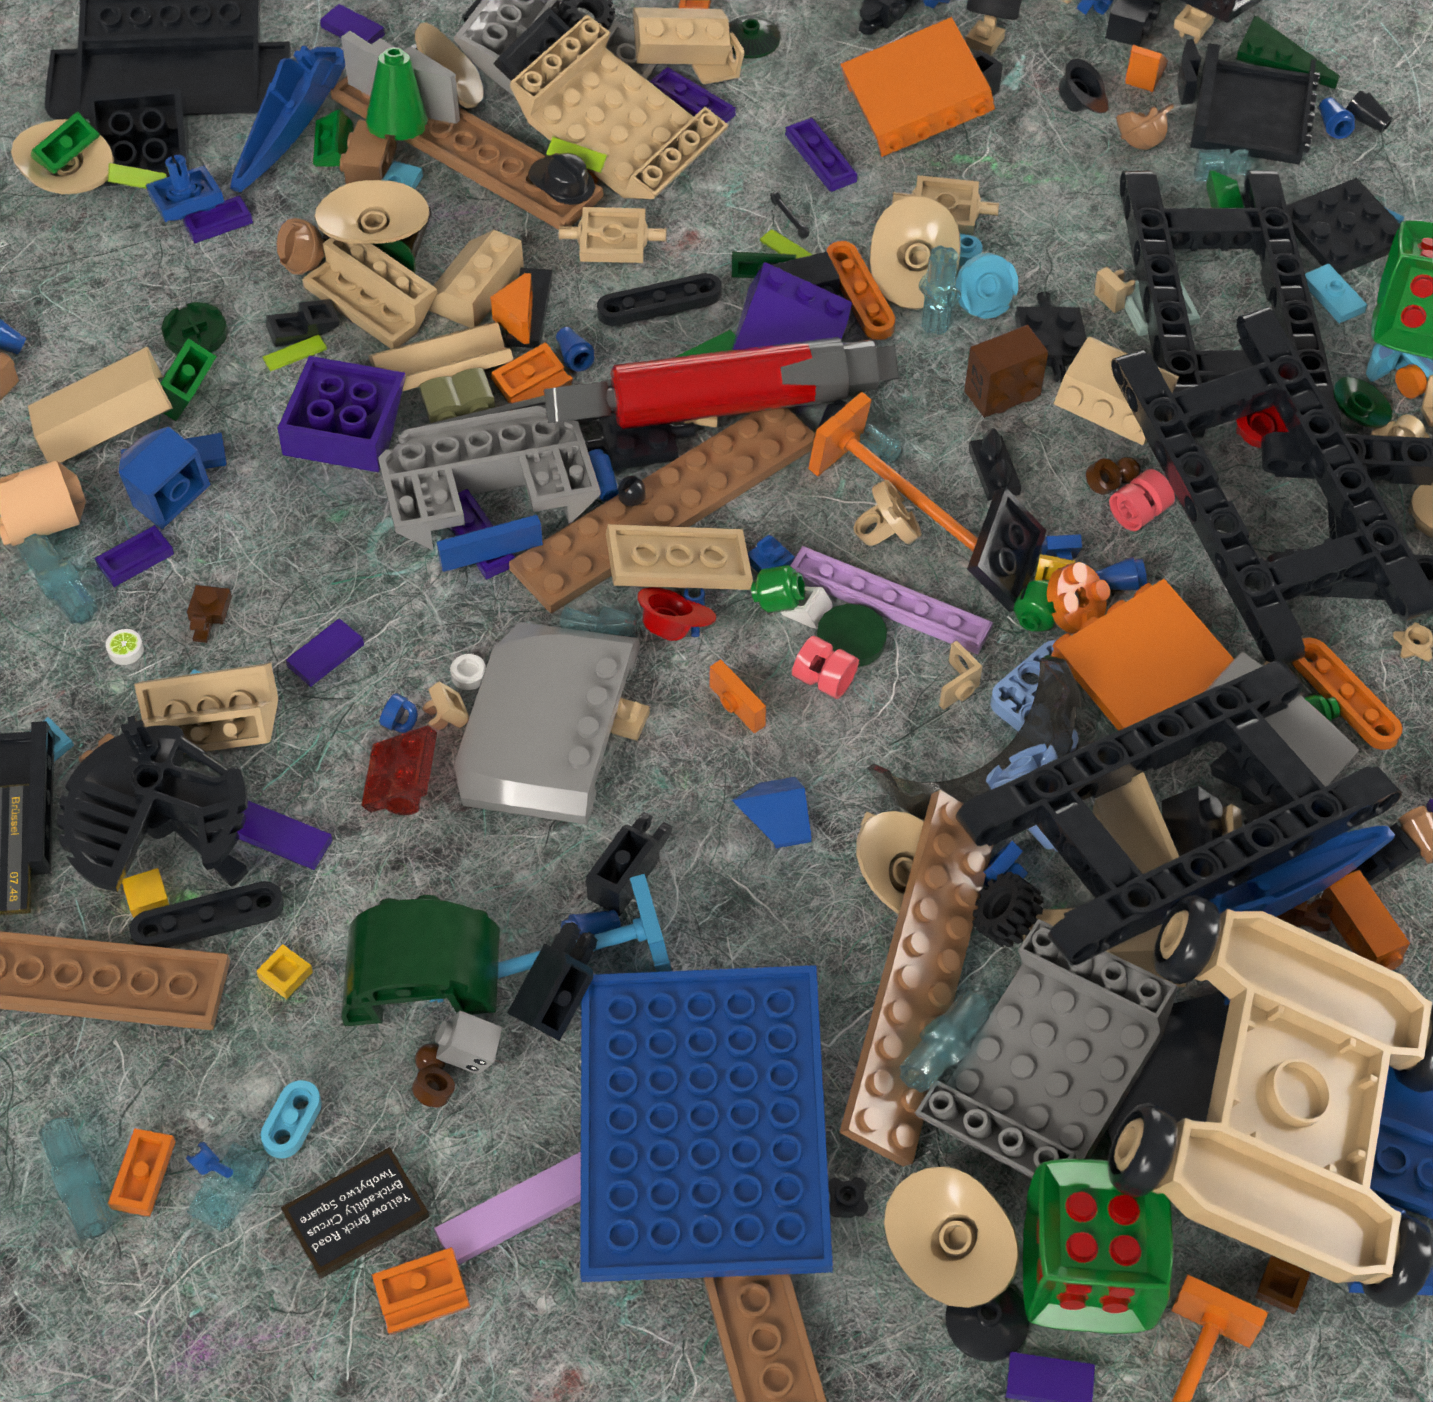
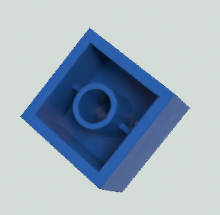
(162, 475)

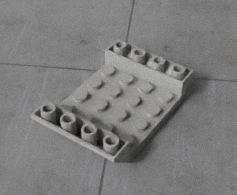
(1053, 1057)

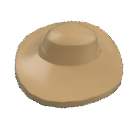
(443, 51)
(80, 175)
(372, 212)
(904, 244)
(887, 853)
(951, 1237)

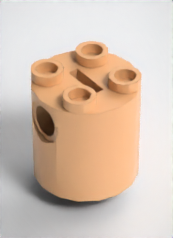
(39, 502)

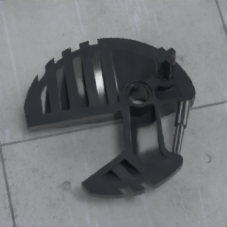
(113, 808)

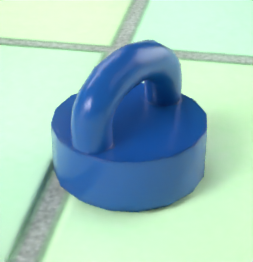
(395, 710)

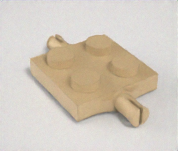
(957, 196)
(612, 234)

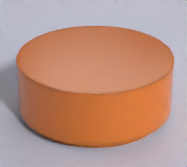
(1411, 381)

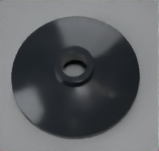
(989, 1338)

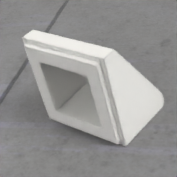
(811, 608)

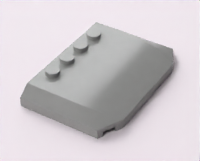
(543, 721)

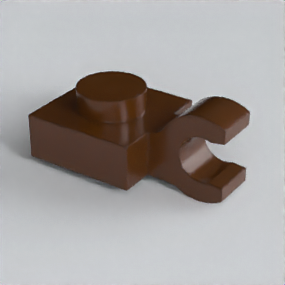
(207, 607)
(1308, 915)
(1282, 1284)

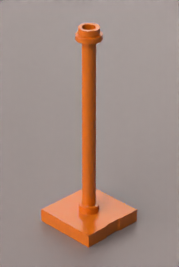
(843, 434)
(1218, 1315)

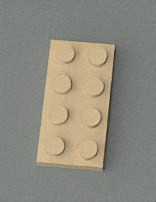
(678, 557)

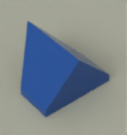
(778, 811)

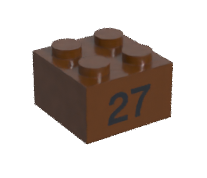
(1005, 371)

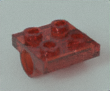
(400, 772)

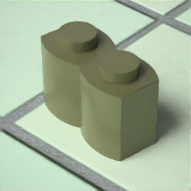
(456, 395)

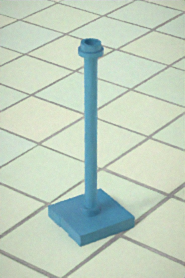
(643, 928)

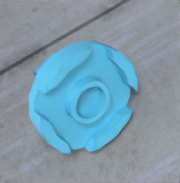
(986, 285)

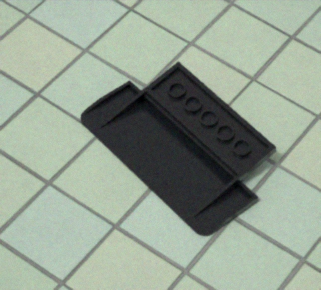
(163, 44)

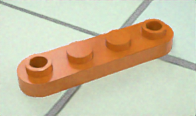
(862, 290)
(1356, 701)

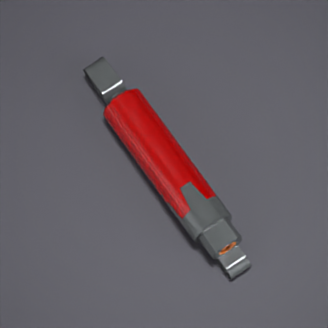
(727, 382)

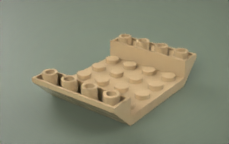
(604, 105)

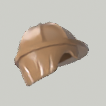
(1144, 131)
(300, 246)

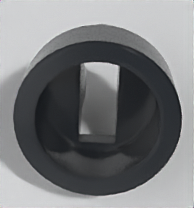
(635, 494)

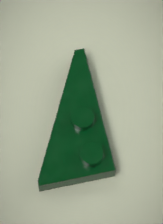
(1272, 49)

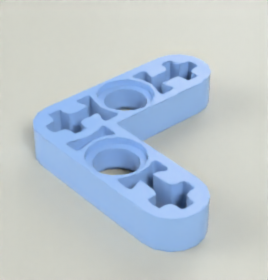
(1022, 692)

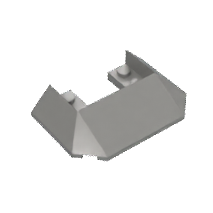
(485, 456)

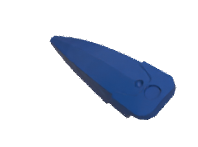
(287, 109)
(1305, 874)

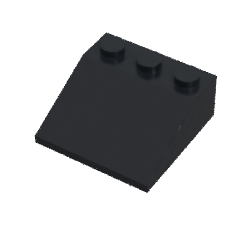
(142, 127)

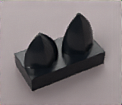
(994, 464)

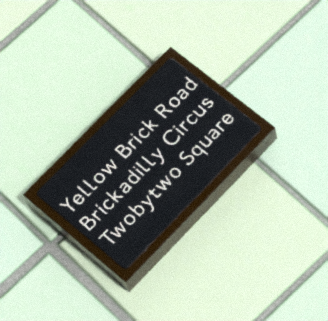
(354, 1212)

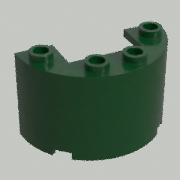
(419, 954)

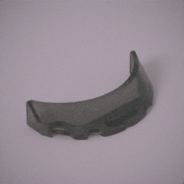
(1048, 723)

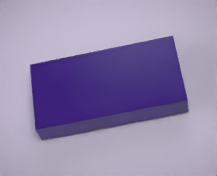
(342, 20)
(219, 220)
(134, 556)
(324, 652)
(1049, 1379)

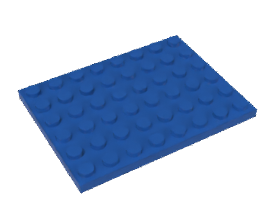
(703, 1125)

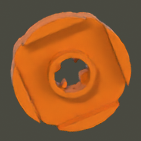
(1090, 590)

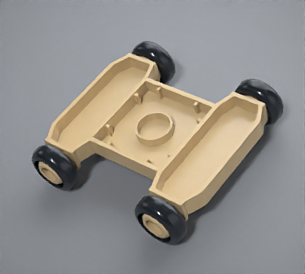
(1290, 1101)

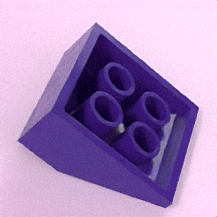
(788, 311)
(341, 413)

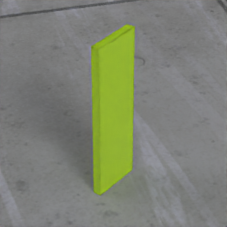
(592, 159)
(132, 176)
(782, 244)
(294, 353)

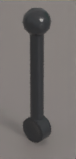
(803, 231)

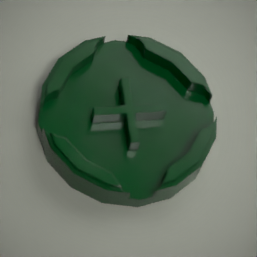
(199, 323)
(854, 630)

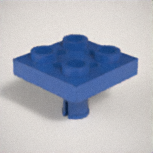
(184, 190)

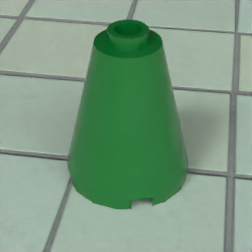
(395, 98)

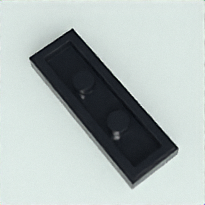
(541, 290)

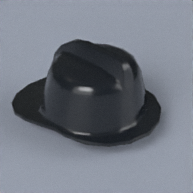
(1083, 88)
(563, 178)

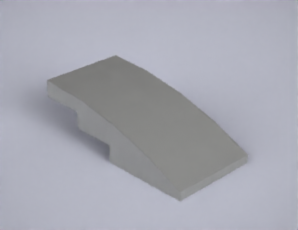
(434, 80)
(1302, 727)

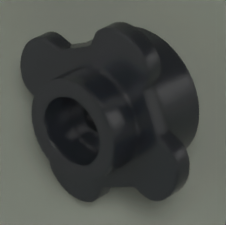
(847, 1208)

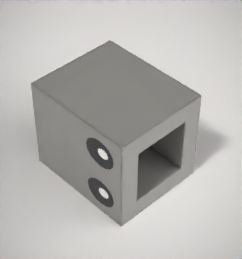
(468, 1042)

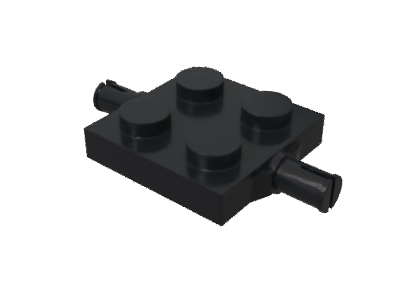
(1057, 328)
(640, 444)

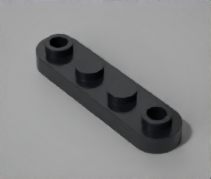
(659, 299)
(208, 915)

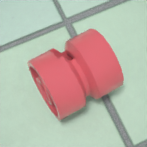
(1142, 500)
(822, 665)

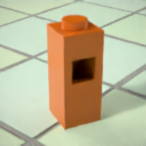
(1365, 921)

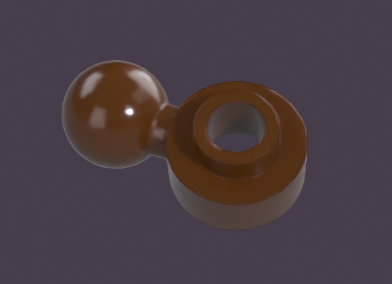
(1107, 476)
(432, 1084)

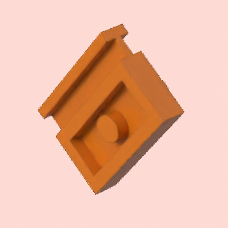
(530, 374)
(421, 1291)

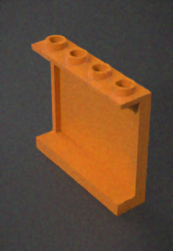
(918, 86)
(1143, 655)

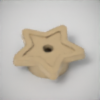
(1415, 633)

